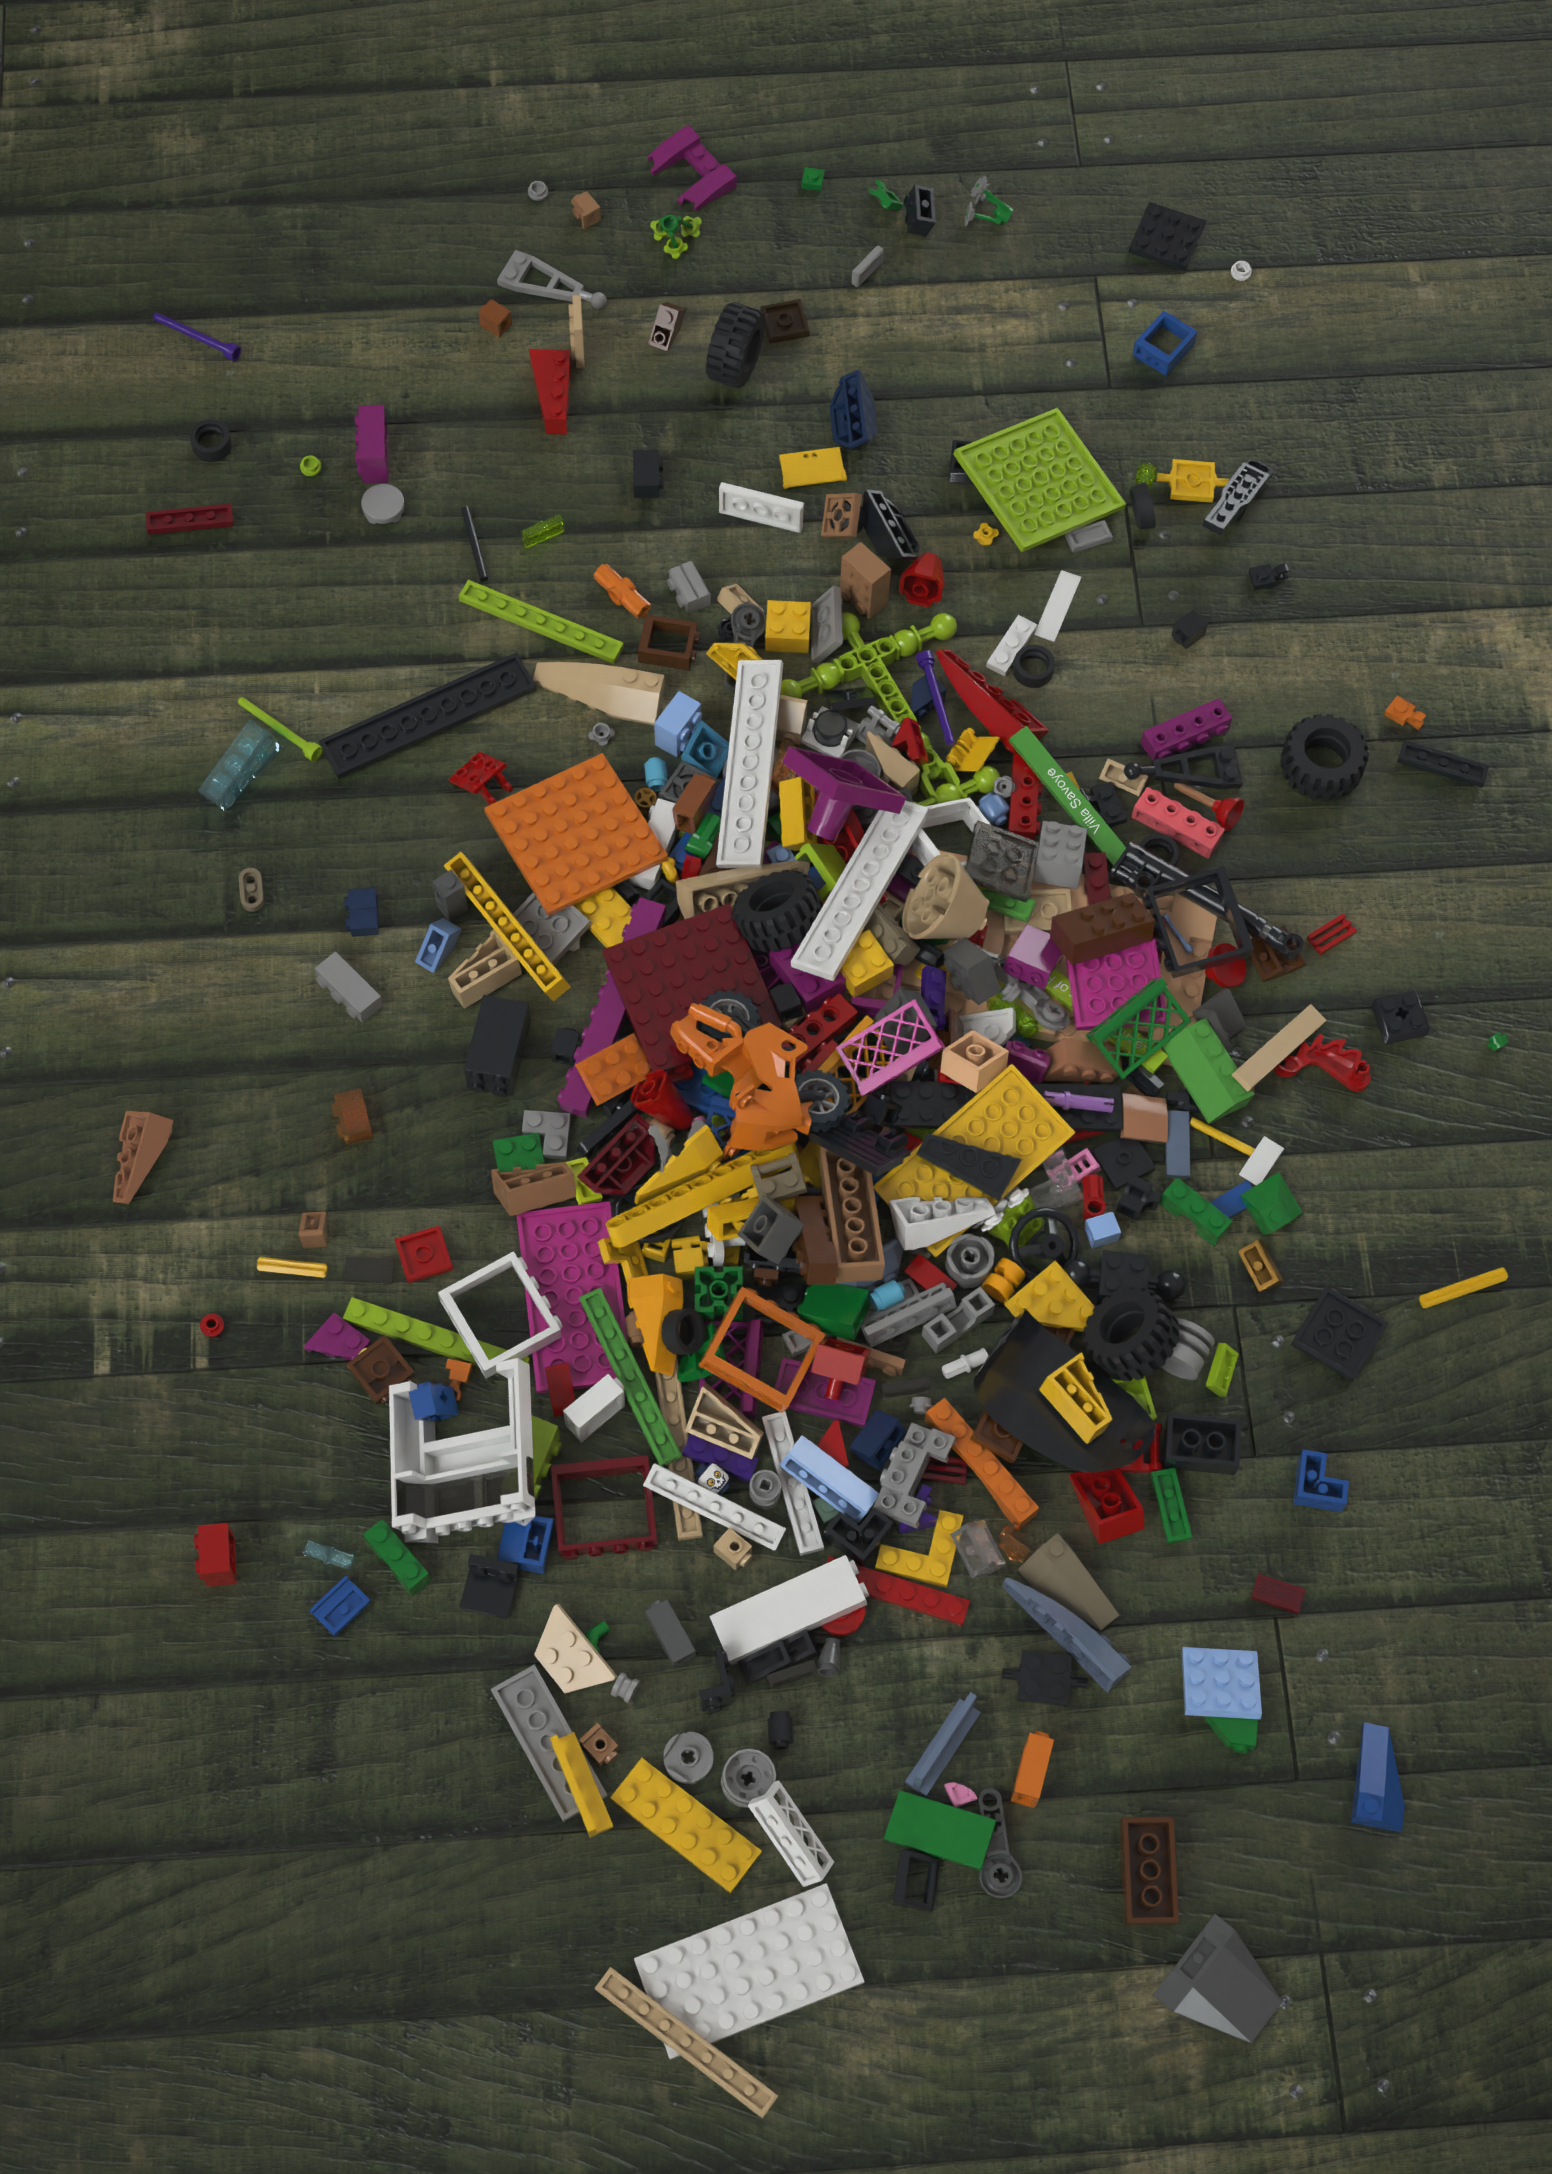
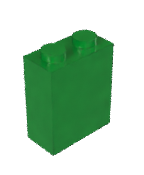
(835, 1308)

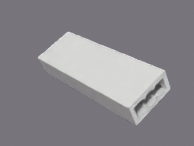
(790, 1608)

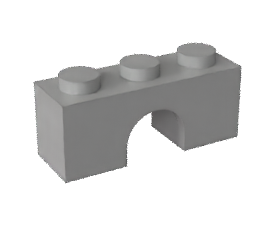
(946, 1329)

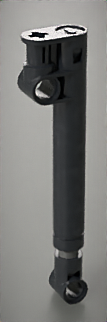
(1141, 865)

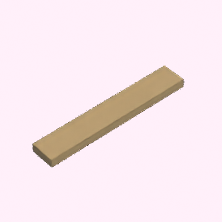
(1278, 1047)

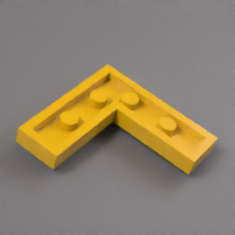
(928, 1569)

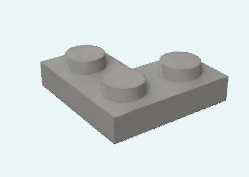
(553, 1127)

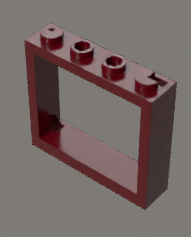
(599, 1469)

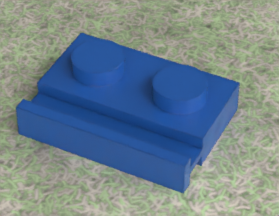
(340, 1606)

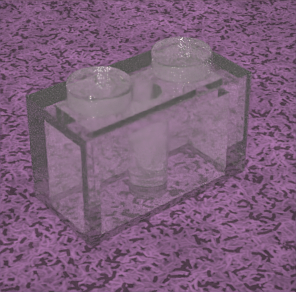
(978, 1549)

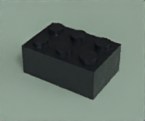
(1201, 1443)

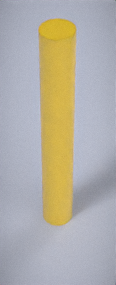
(1221, 1136)

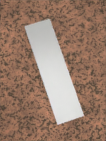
(1057, 605)

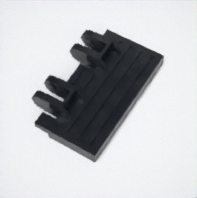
(862, 1146)

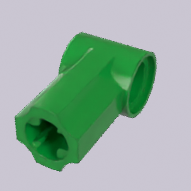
(702, 840)

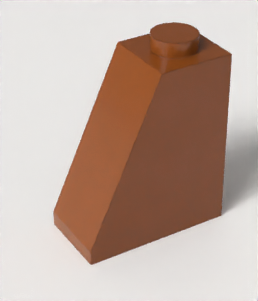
(694, 803)

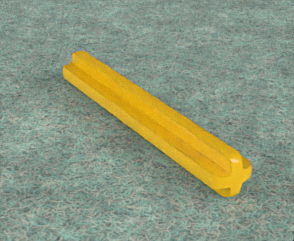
(1463, 1287)

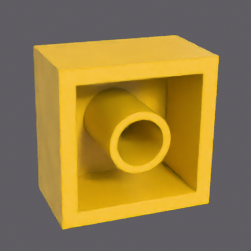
(787, 626)
(866, 965)

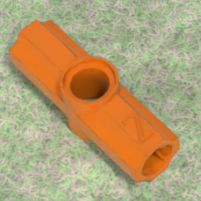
(622, 591)

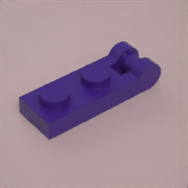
(933, 992)

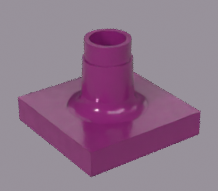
(840, 787)

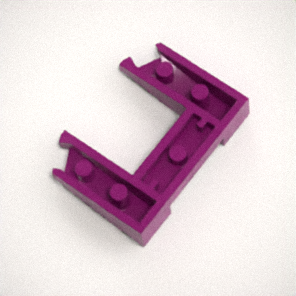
(715, 179)

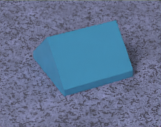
(706, 750)

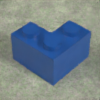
(1315, 1489)

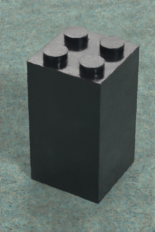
(497, 1046)

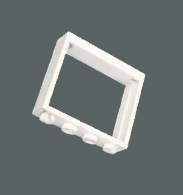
(941, 814)
(522, 1350)

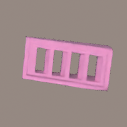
(1078, 1159)

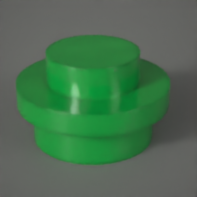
(1497, 1041)

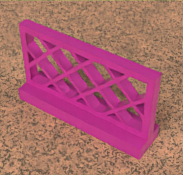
(902, 1064)

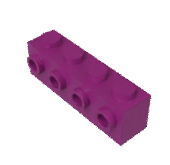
(1186, 730)

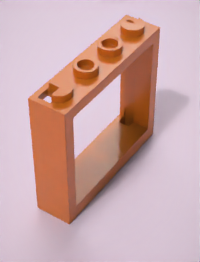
(745, 1381)

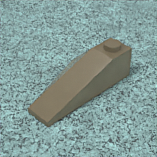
(1062, 1577)

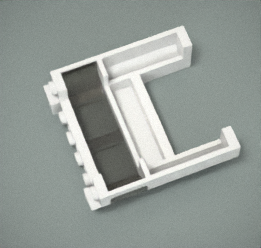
(462, 1477)

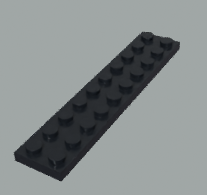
(427, 715)
(933, 1103)

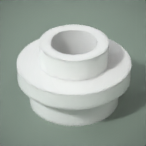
(1241, 270)

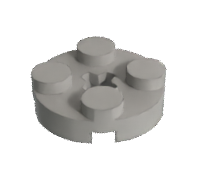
(674, 1762)

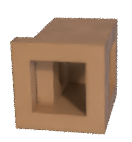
(586, 209)
(600, 1756)

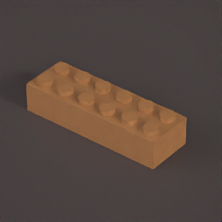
(851, 1218)

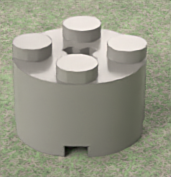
(968, 1273)

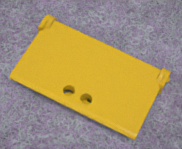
(811, 469)

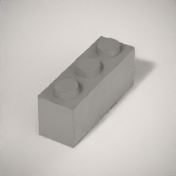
(348, 987)

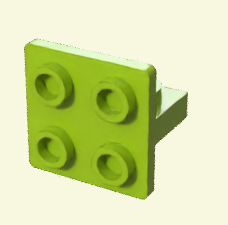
(1010, 1218)

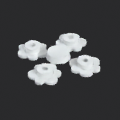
(1016, 1197)

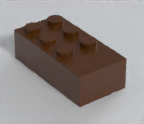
(1102, 928)
(1148, 1871)

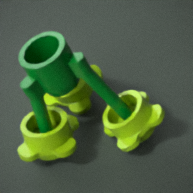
(670, 226)

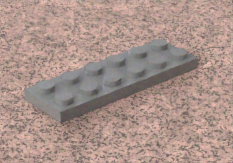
(534, 1720)

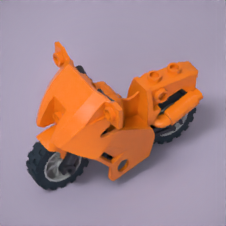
(765, 1097)

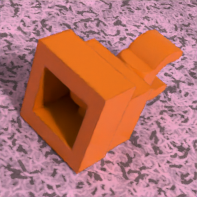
(459, 1373)

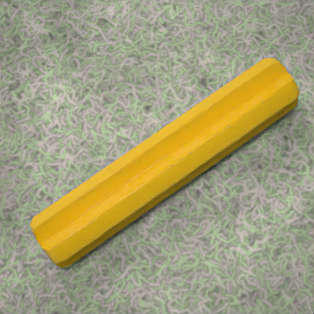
(292, 1267)

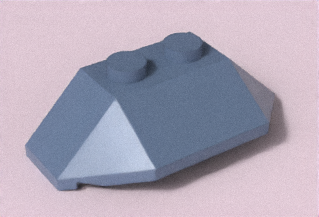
(892, 1257)

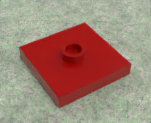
(423, 1254)

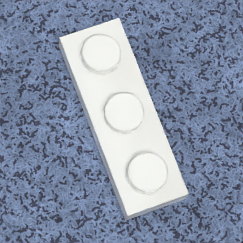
(1012, 642)

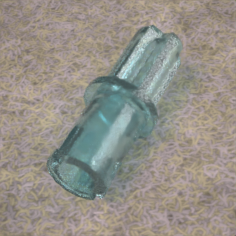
(328, 1555)

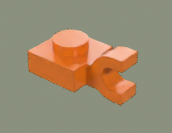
(1403, 712)

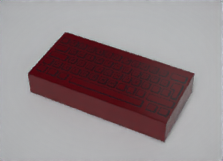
(1278, 1594)

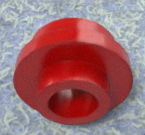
(216, 1330)

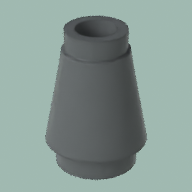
(829, 1659)

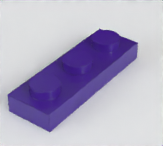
(731, 1462)

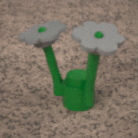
(1001, 211)

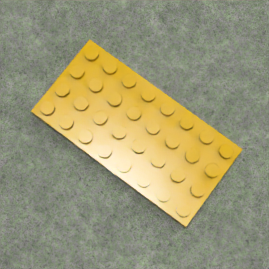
(1001, 1118)

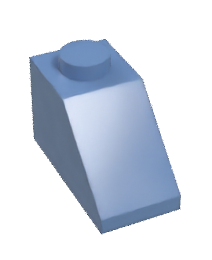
(437, 944)

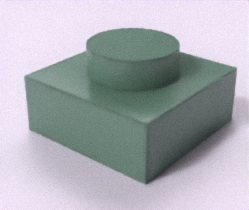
(824, 1510)

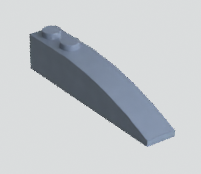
(1077, 1638)

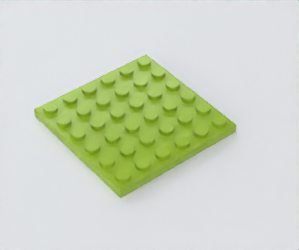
(1039, 479)

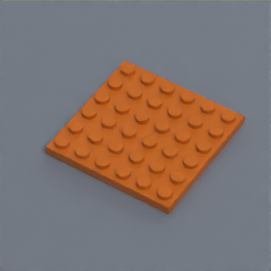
(575, 834)

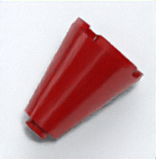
(662, 1100)

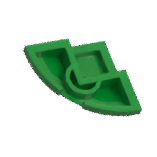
(688, 1365)

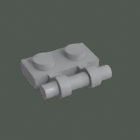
(879, 716)

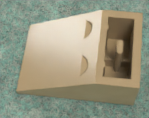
(895, 769)

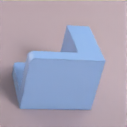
(1102, 1230)

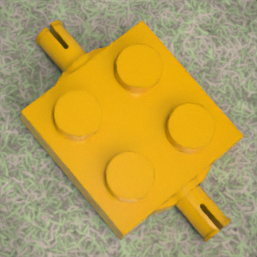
(1192, 480)

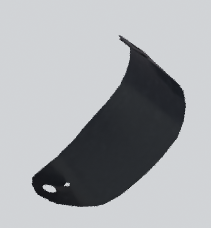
(1011, 1396)

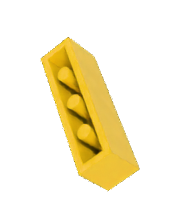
(727, 1219)

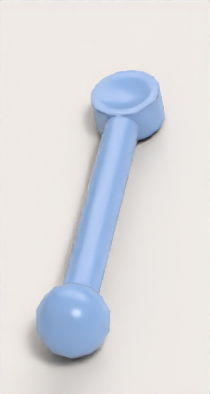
(1187, 947)

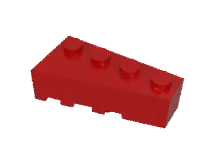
(552, 382)

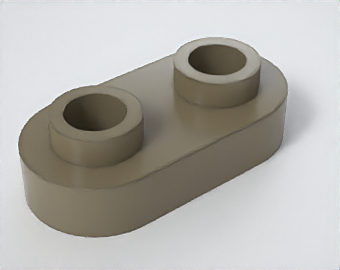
(251, 891)

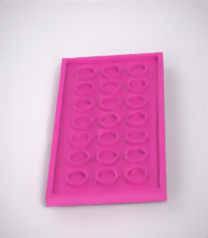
(567, 1263)

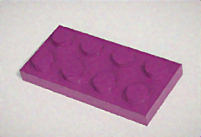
(810, 1396)

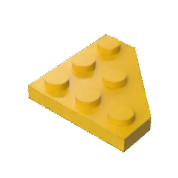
(1053, 1300)

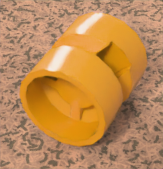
(1002, 1282)

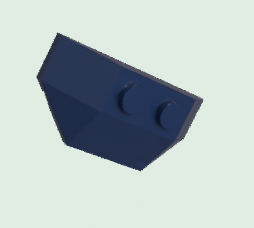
(853, 412)

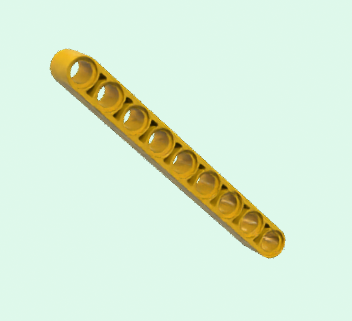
(692, 1196)

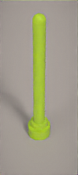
(311, 750)

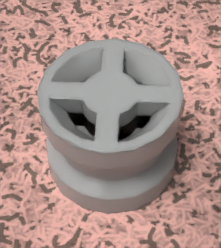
(625, 1687)

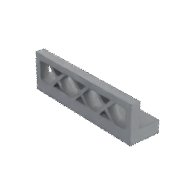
(908, 1314)

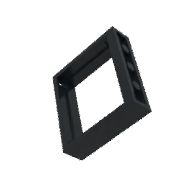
(1231, 908)

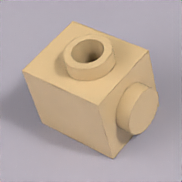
(733, 1549)

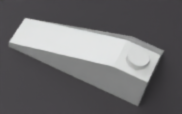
(927, 1222)

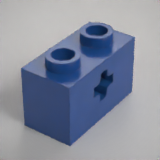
(433, 1402)

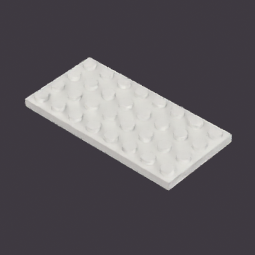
(753, 1967)

